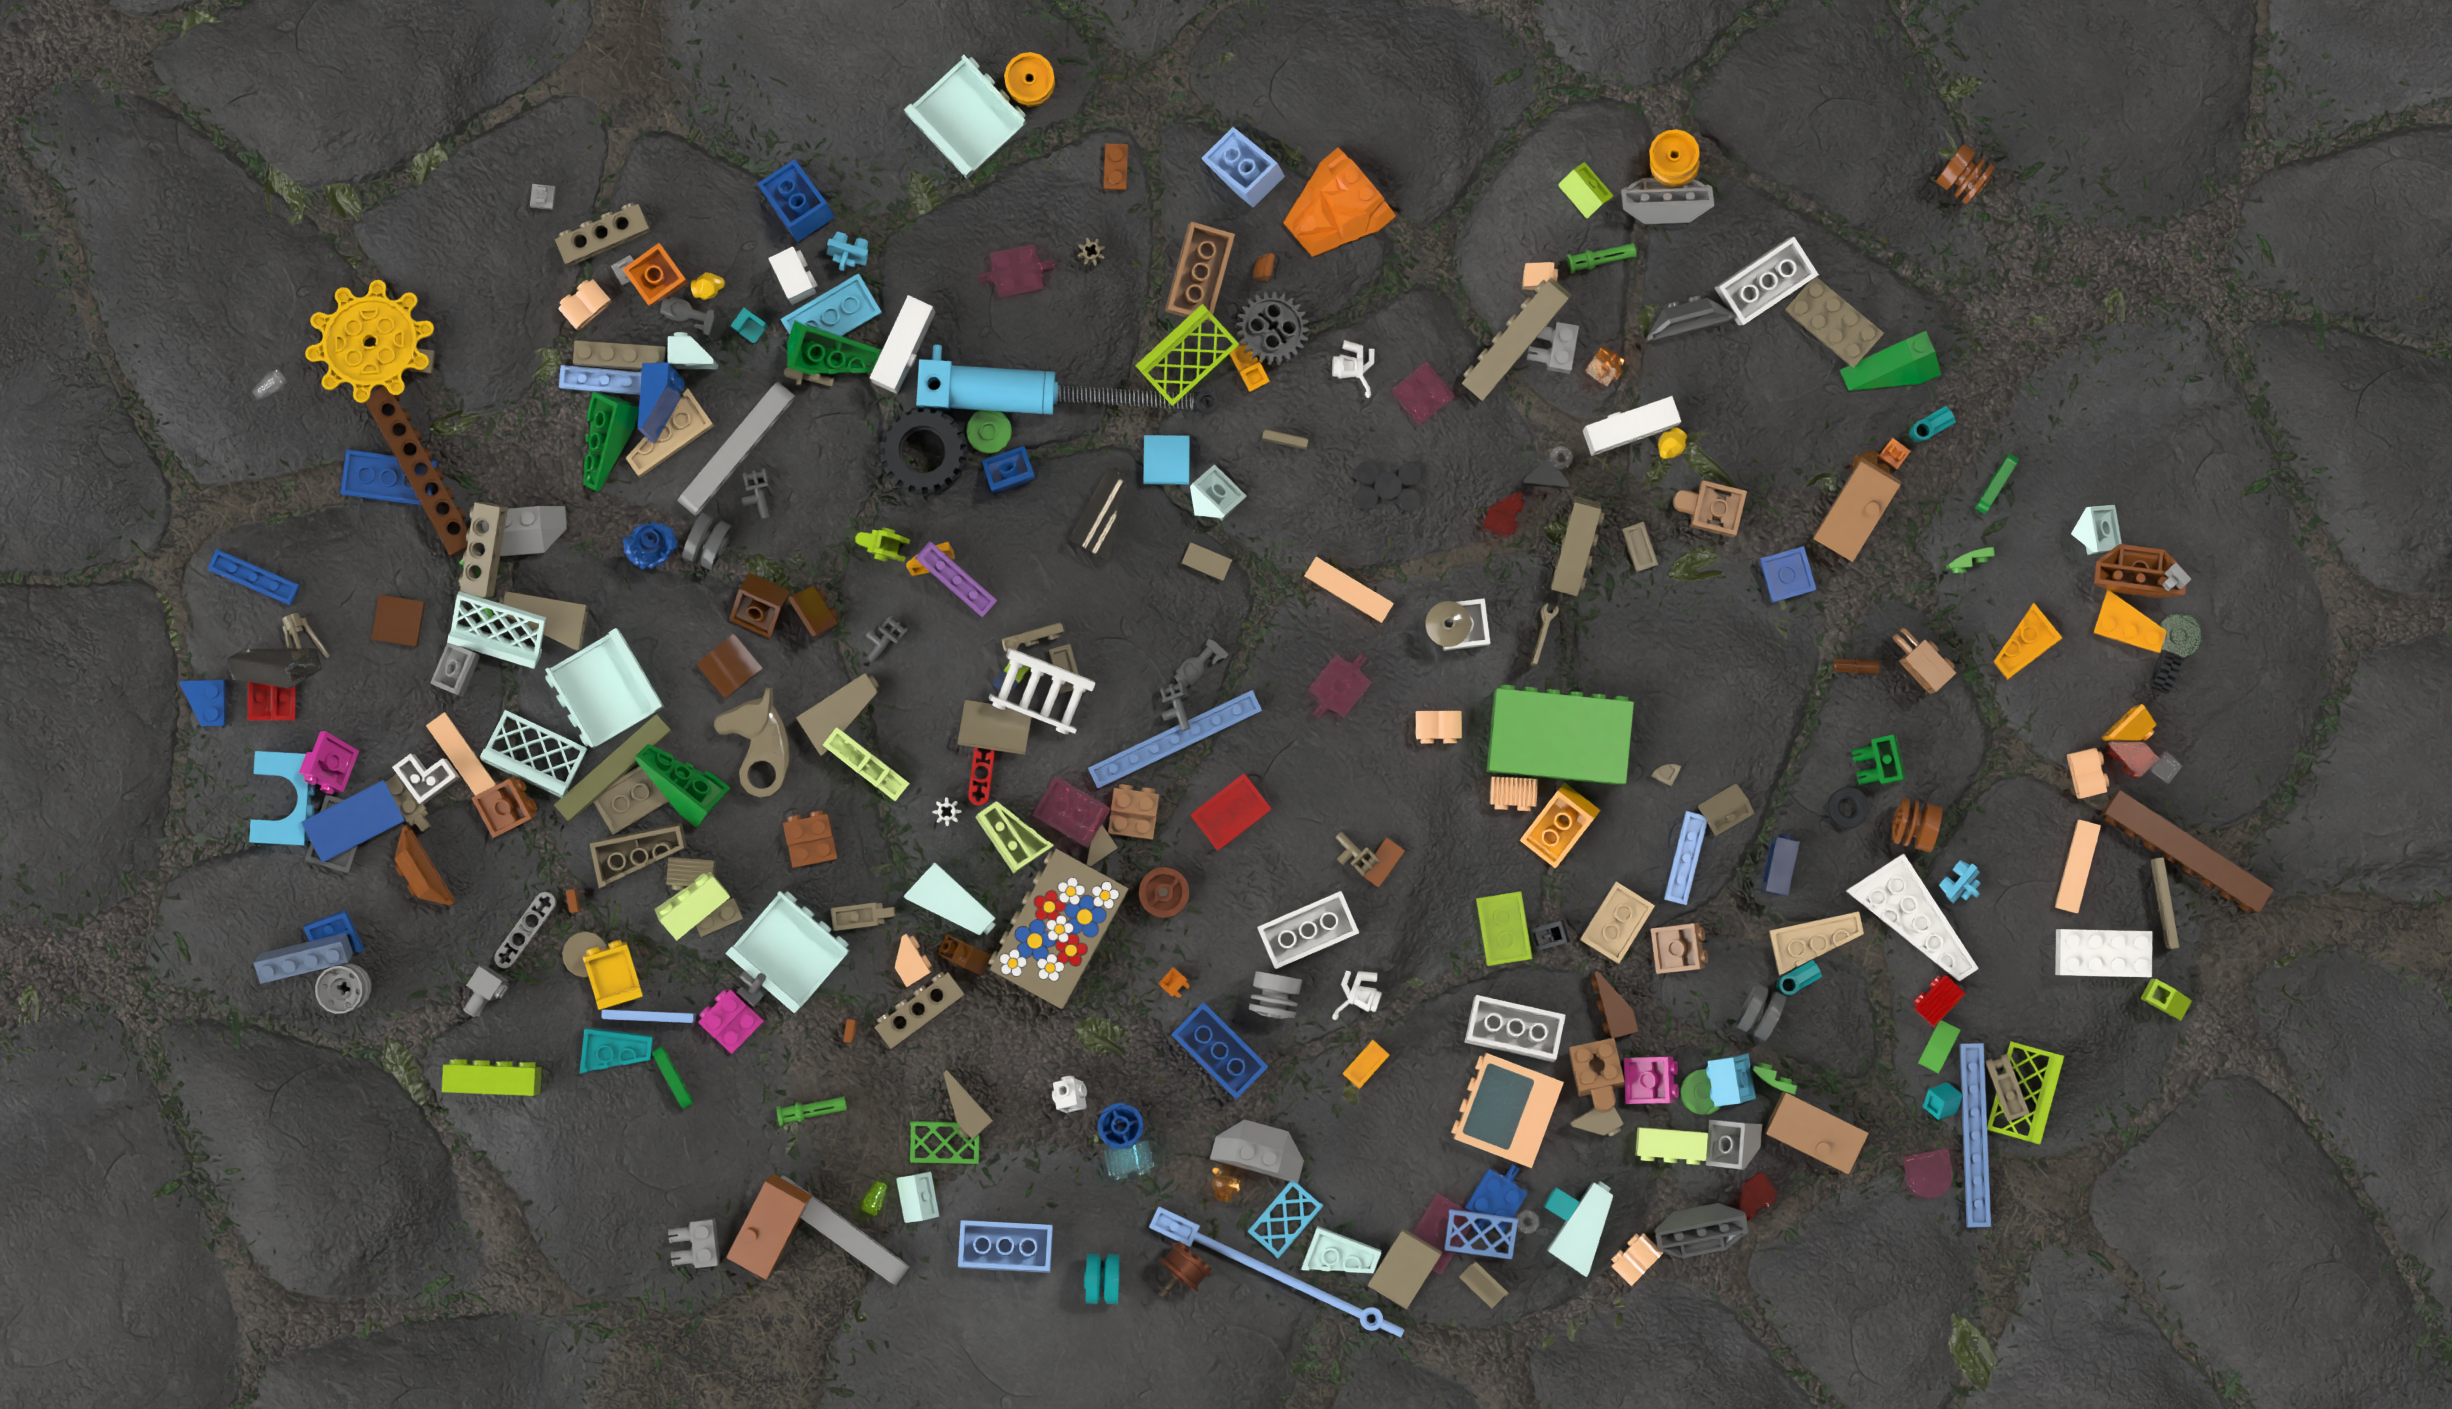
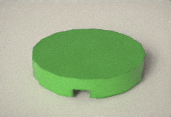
(989, 431)
(1696, 1093)

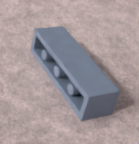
(303, 958)

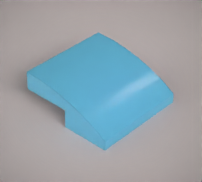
(1166, 459)

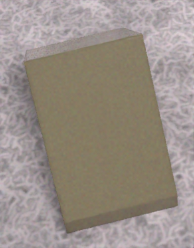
(1100, 847)

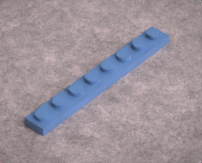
(1174, 739)
(1975, 1135)

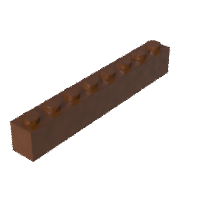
(2186, 851)

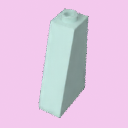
(948, 899)
(1581, 1234)

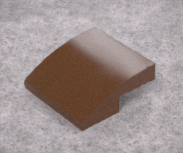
(729, 666)

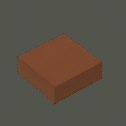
(573, 901)
(850, 1030)

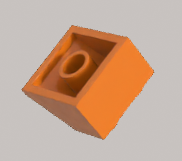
(655, 275)

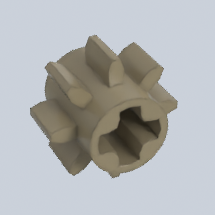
(1089, 246)

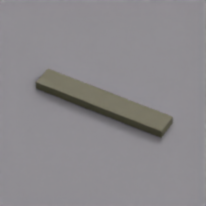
(611, 769)

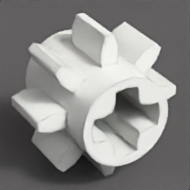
(947, 805)

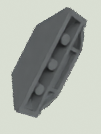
(1688, 318)
(1701, 1230)

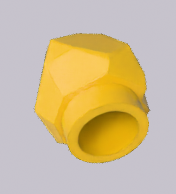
(707, 286)
(1672, 443)

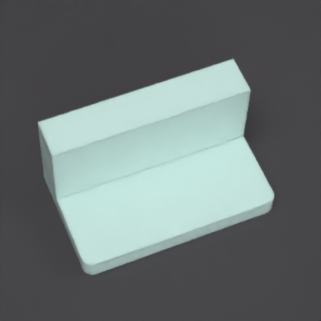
(917, 1197)

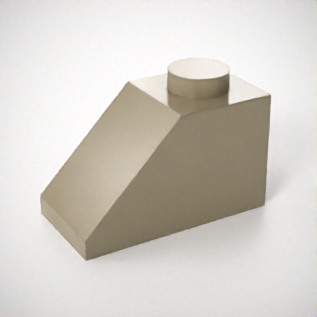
(1598, 1122)

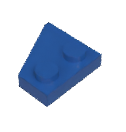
(207, 700)
(334, 925)

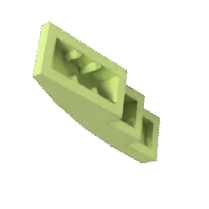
(866, 764)

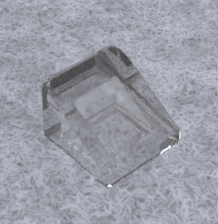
(2166, 767)

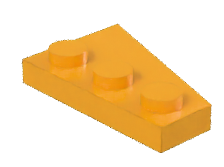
(2128, 625)
(2027, 643)

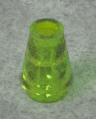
(874, 1199)

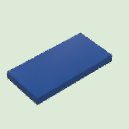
(379, 478)
(352, 821)

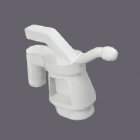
(1347, 366)
(1363, 997)

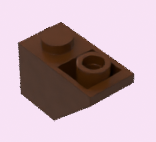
(964, 954)

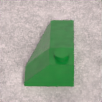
(821, 351)
(1899, 365)
(610, 428)
(687, 789)

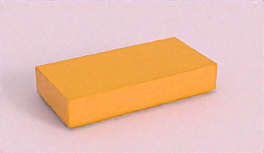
(1366, 1064)

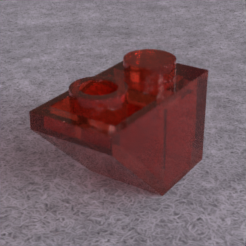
(1502, 515)
(2134, 756)
(1756, 1193)

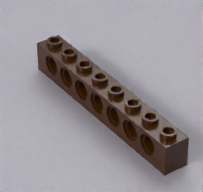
(377, 402)

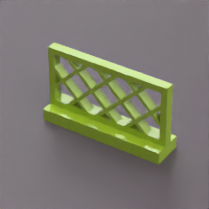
(1173, 340)
(2045, 1097)

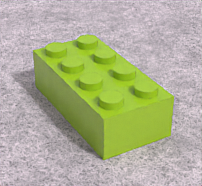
(491, 1079)

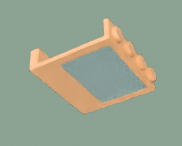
(1507, 1109)

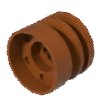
(1965, 174)
(1915, 824)

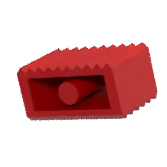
(1937, 1000)

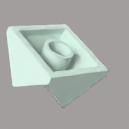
(1215, 494)
(2098, 529)

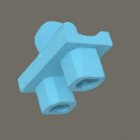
(846, 253)
(1967, 875)

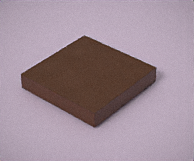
(398, 620)

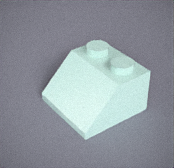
(687, 353)

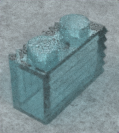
(1125, 1161)

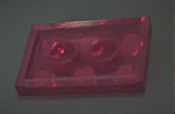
(1071, 811)
(1433, 1228)

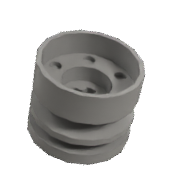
(1275, 995)
(337, 999)

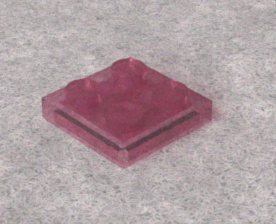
(1423, 393)

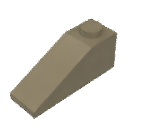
(967, 1112)

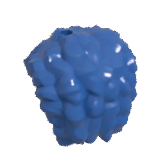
(653, 551)

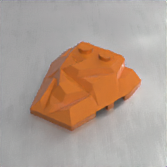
(1337, 206)

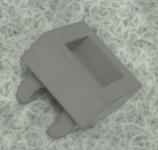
(542, 196)
(617, 268)
(2176, 576)

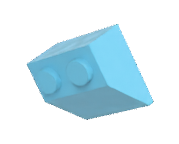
(1731, 1080)

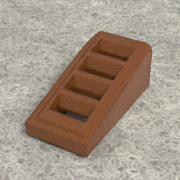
(1264, 267)

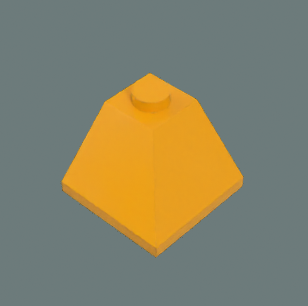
(2132, 726)

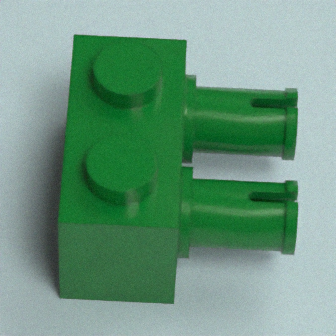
(1888, 760)

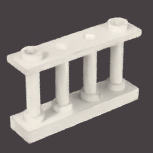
(1038, 668)

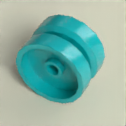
(1102, 1278)

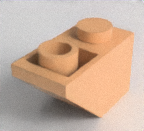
(1536, 272)
(910, 963)

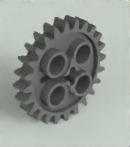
(1287, 316)

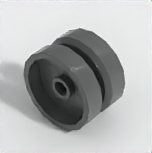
(707, 541)
(1761, 1011)

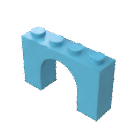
(288, 830)

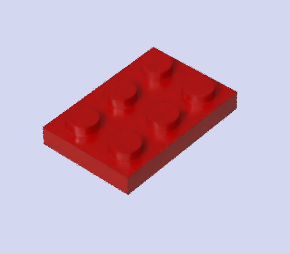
(1230, 812)

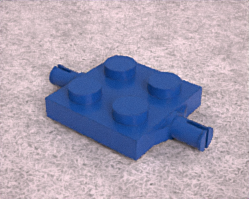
(1496, 1196)

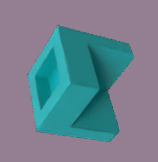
(749, 325)
(1942, 1101)
(1561, 1204)

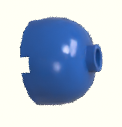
(1120, 1126)

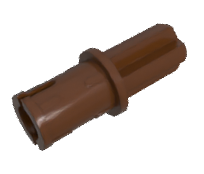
(1856, 666)

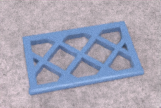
(1490, 1251)

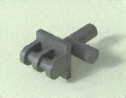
(759, 497)
(889, 634)
(1175, 699)
(752, 988)

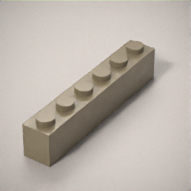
(1516, 339)

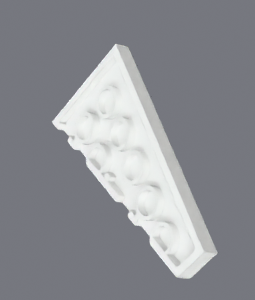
(1907, 907)

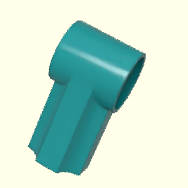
(1933, 424)
(1800, 978)

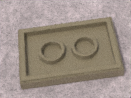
(994, 728)
(629, 800)
(1404, 1268)

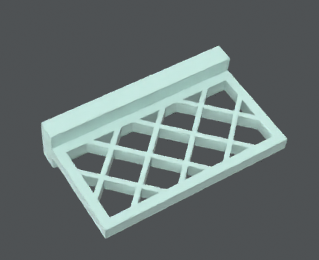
(494, 643)
(525, 772)

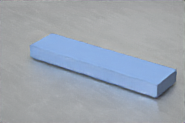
(600, 380)
(1685, 858)
(649, 1016)

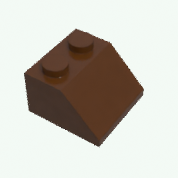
(759, 605)
(814, 611)

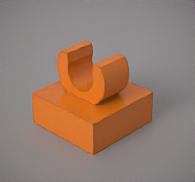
(1894, 453)
(1173, 982)

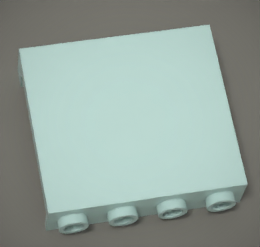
(966, 116)
(604, 689)
(789, 950)

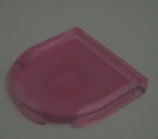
(1929, 1172)

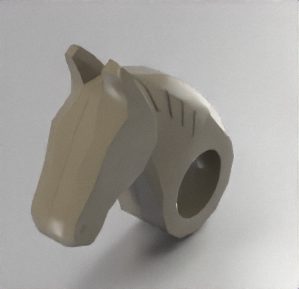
(768, 738)

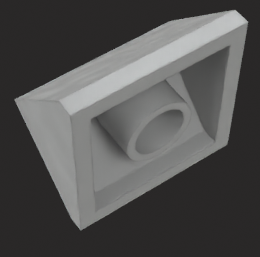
(455, 669)

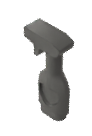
(682, 310)
(1193, 667)

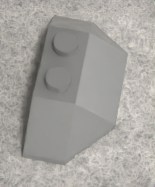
(1659, 204)
(531, 529)
(1259, 1150)

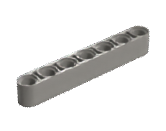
(736, 448)
(853, 1239)

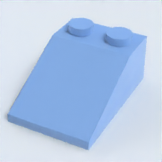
(1243, 167)

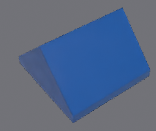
(1008, 469)

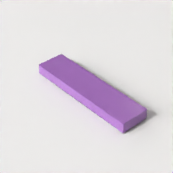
(955, 579)

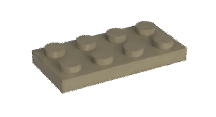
(1834, 322)

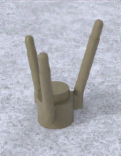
(293, 626)

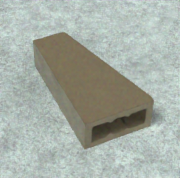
(563, 619)
(838, 710)

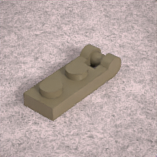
(2007, 1088)

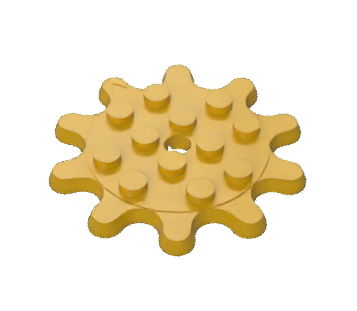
(366, 318)

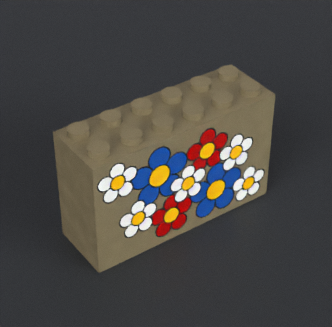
(1058, 928)

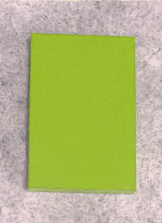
(1504, 928)

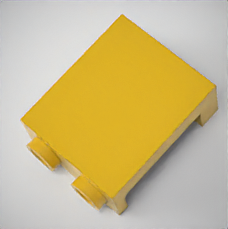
(612, 974)

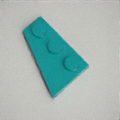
(613, 1048)

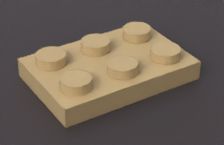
(1617, 922)

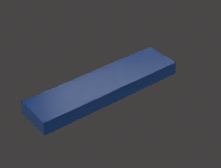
(253, 577)

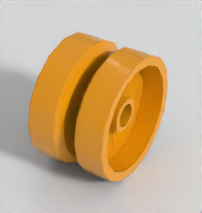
(1029, 93)
(1674, 158)

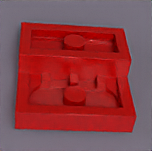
(270, 703)

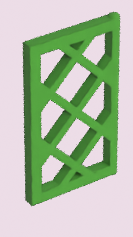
(932, 1158)

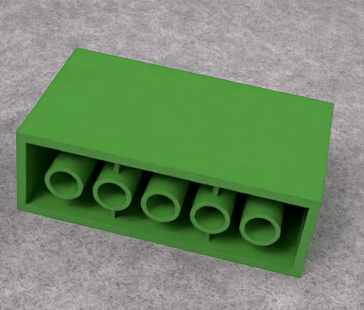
(1560, 735)

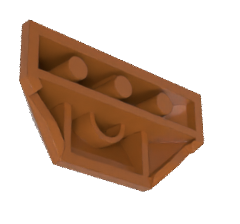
(2136, 571)
(419, 870)

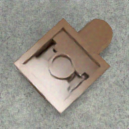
(1713, 508)
(1924, 662)
(1597, 1072)

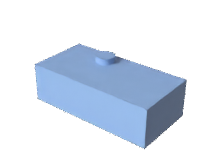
(1005, 1246)

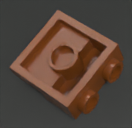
(505, 805)
(810, 839)

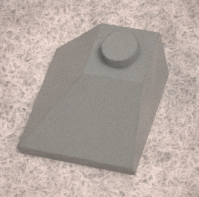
(1732, 1143)

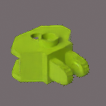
(882, 543)

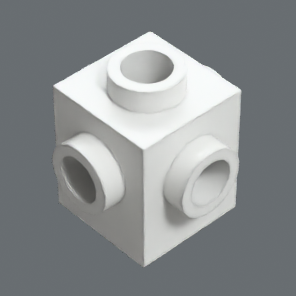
(1069, 1094)

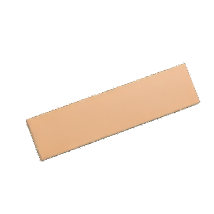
(1348, 589)
(460, 754)
(2077, 866)

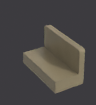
(1726, 809)
(1483, 1284)

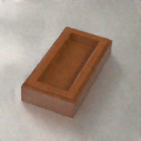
(1388, 855)

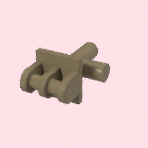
(798, 376)
(1360, 857)

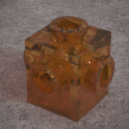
(1605, 366)

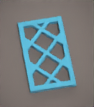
(1289, 1238)

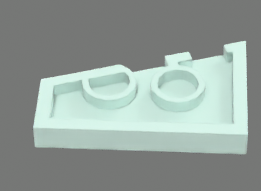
(1339, 1253)

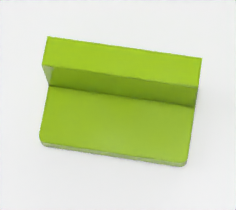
(1585, 189)

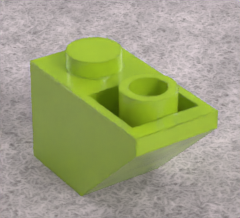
(2166, 999)

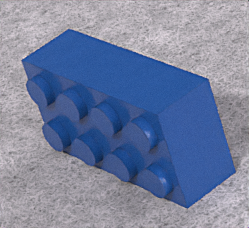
(1219, 1050)

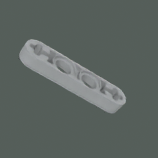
(528, 932)

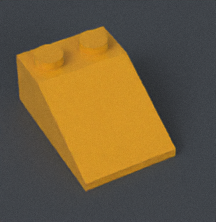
(1560, 825)

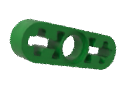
(1996, 483)
(672, 1077)

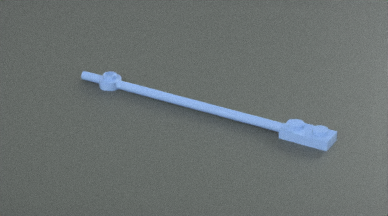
(1186, 1231)

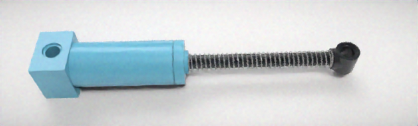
(1025, 390)

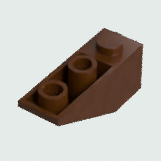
(1617, 1013)

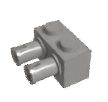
(1562, 349)
(486, 986)
(704, 1244)

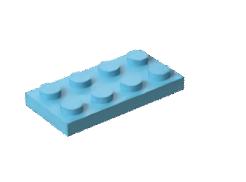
(838, 309)

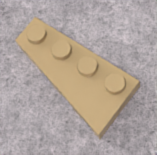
(682, 428)
(1805, 941)

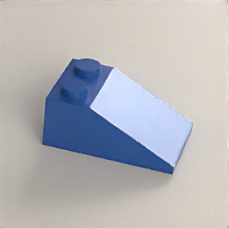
(796, 200)
(658, 397)

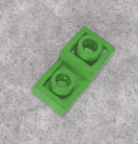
(1965, 561)
(1939, 1046)
(1765, 1073)

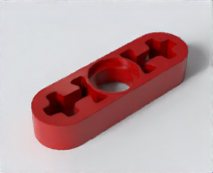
(985, 790)

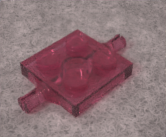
(1016, 270)
(1340, 686)

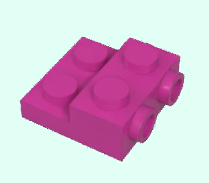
(329, 763)
(730, 1020)
(1650, 1080)

